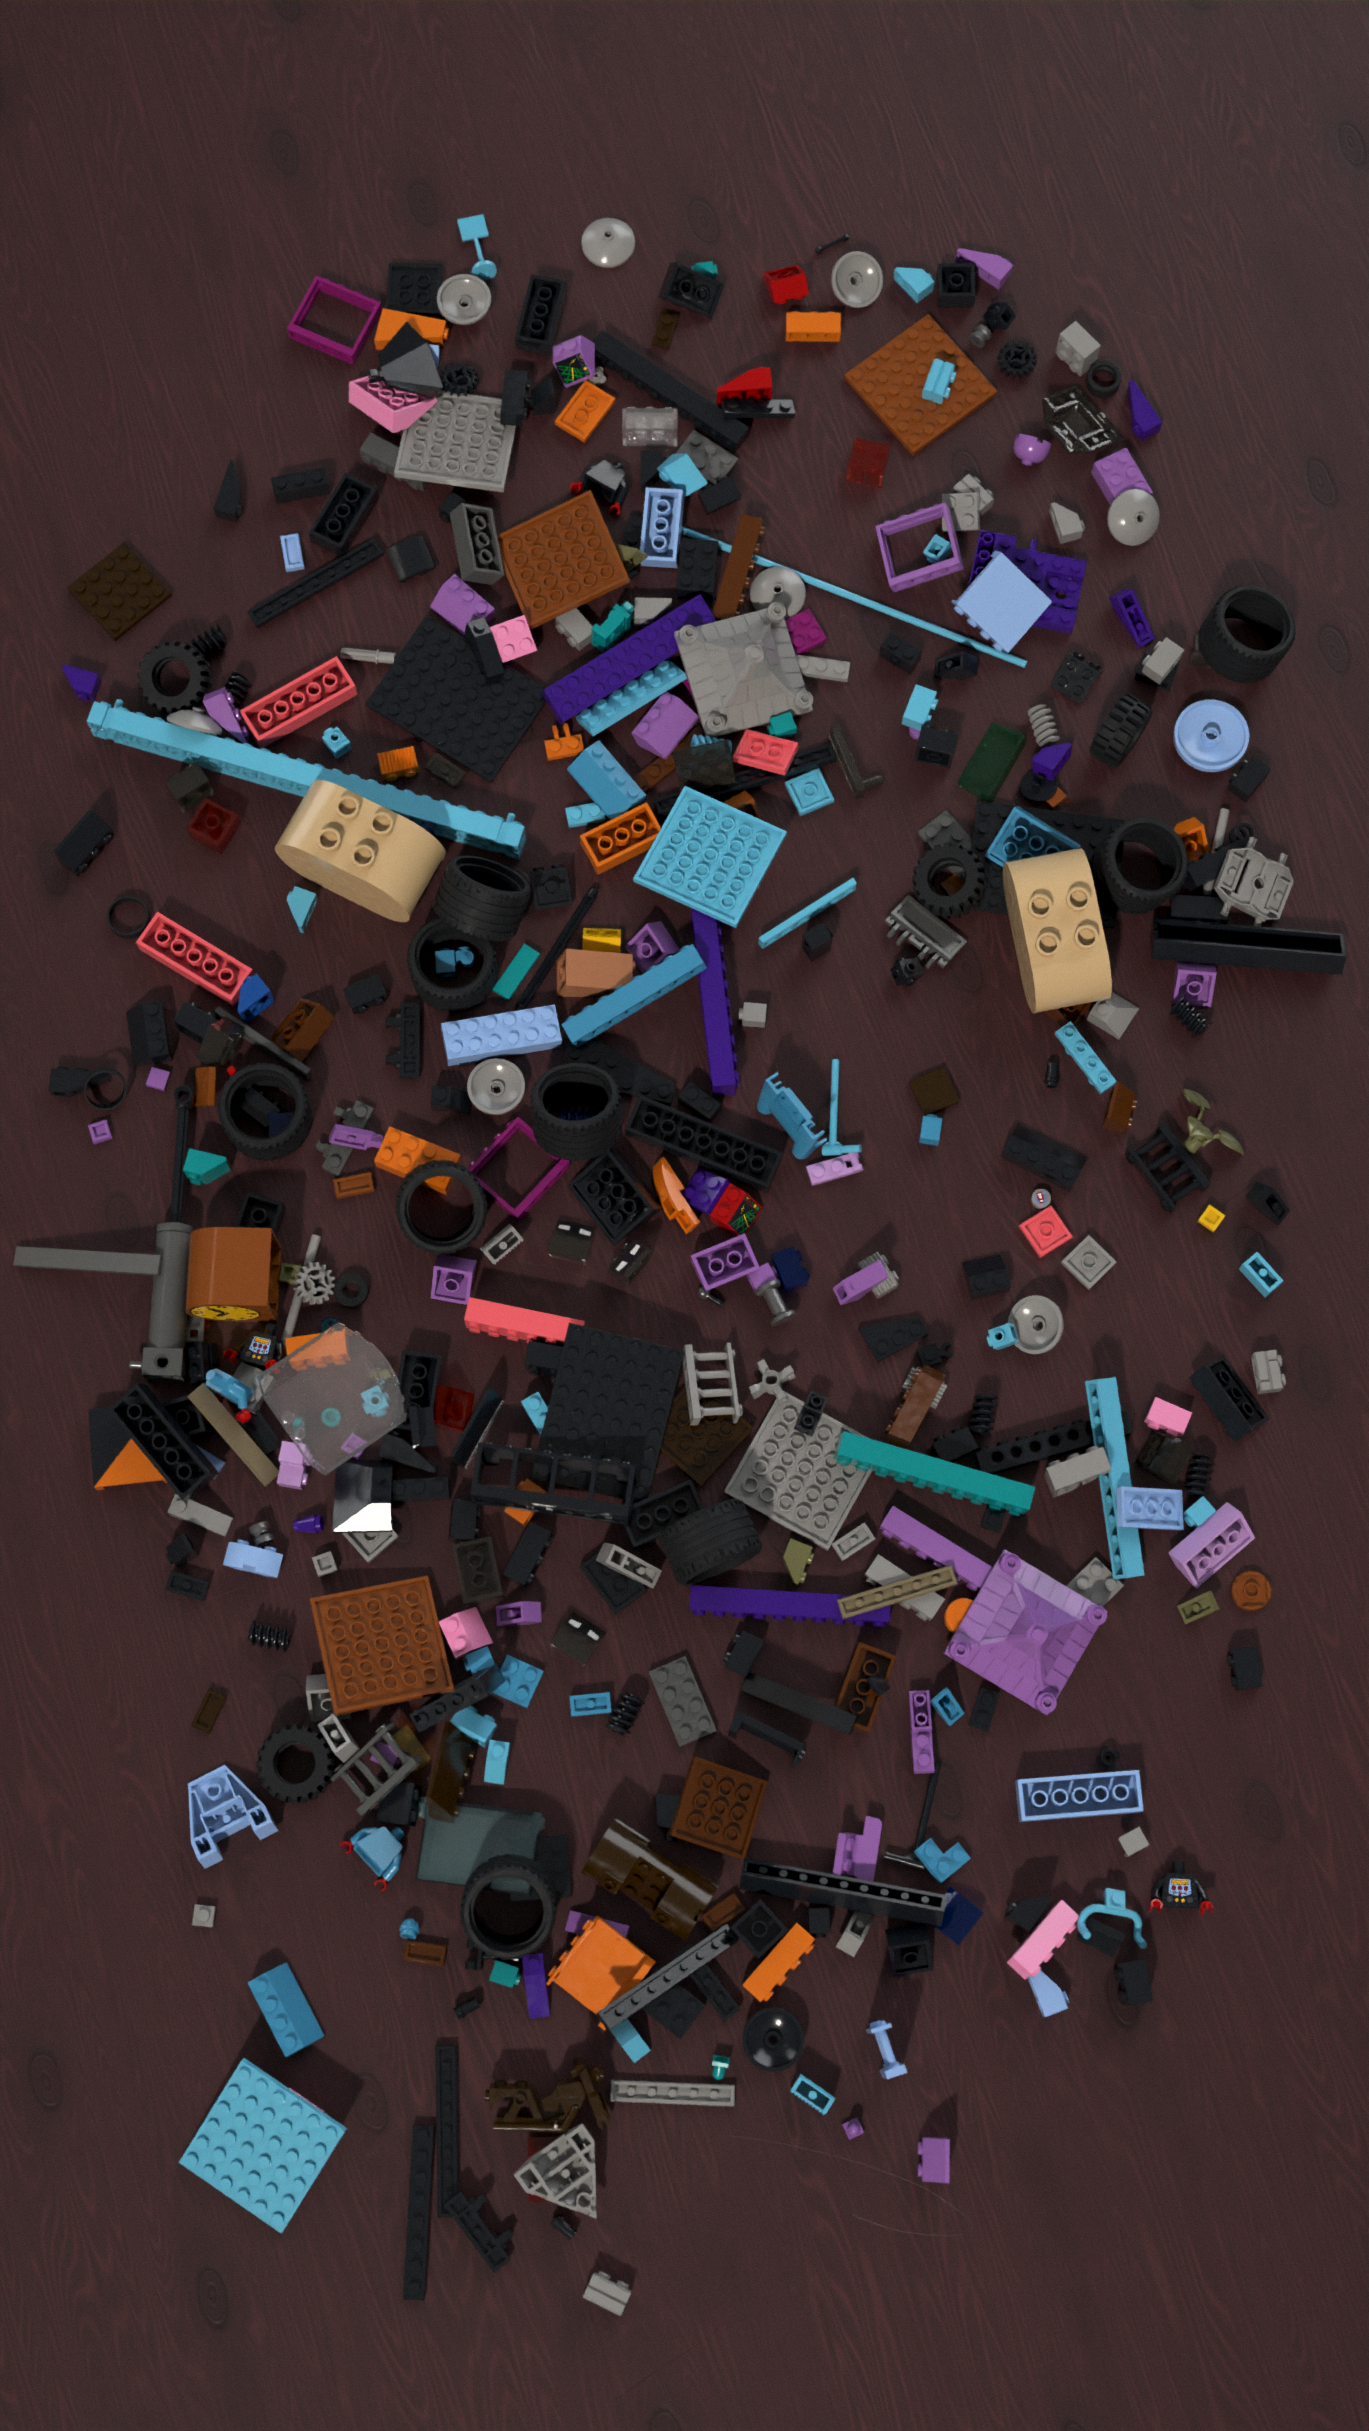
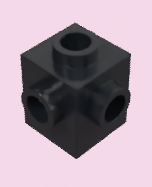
(999, 316)
(906, 971)

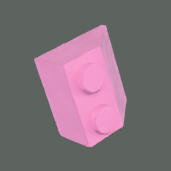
(465, 1632)

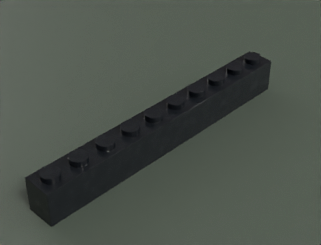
(669, 391)
(842, 1892)

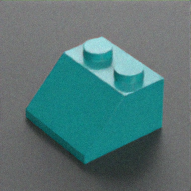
(205, 1167)

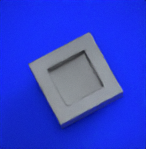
(324, 1564)
(204, 1915)

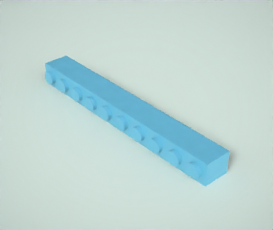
(1109, 1434)

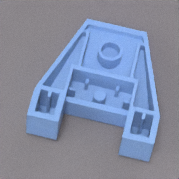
(220, 1808)

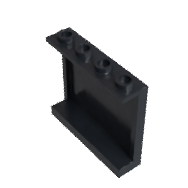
(767, 1734)

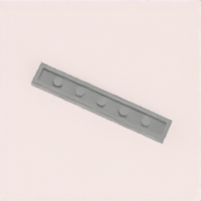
(672, 2093)

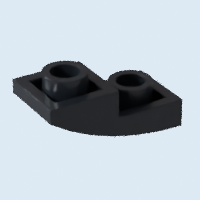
(811, 1413)

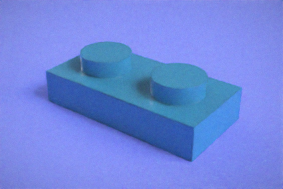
(590, 1704)

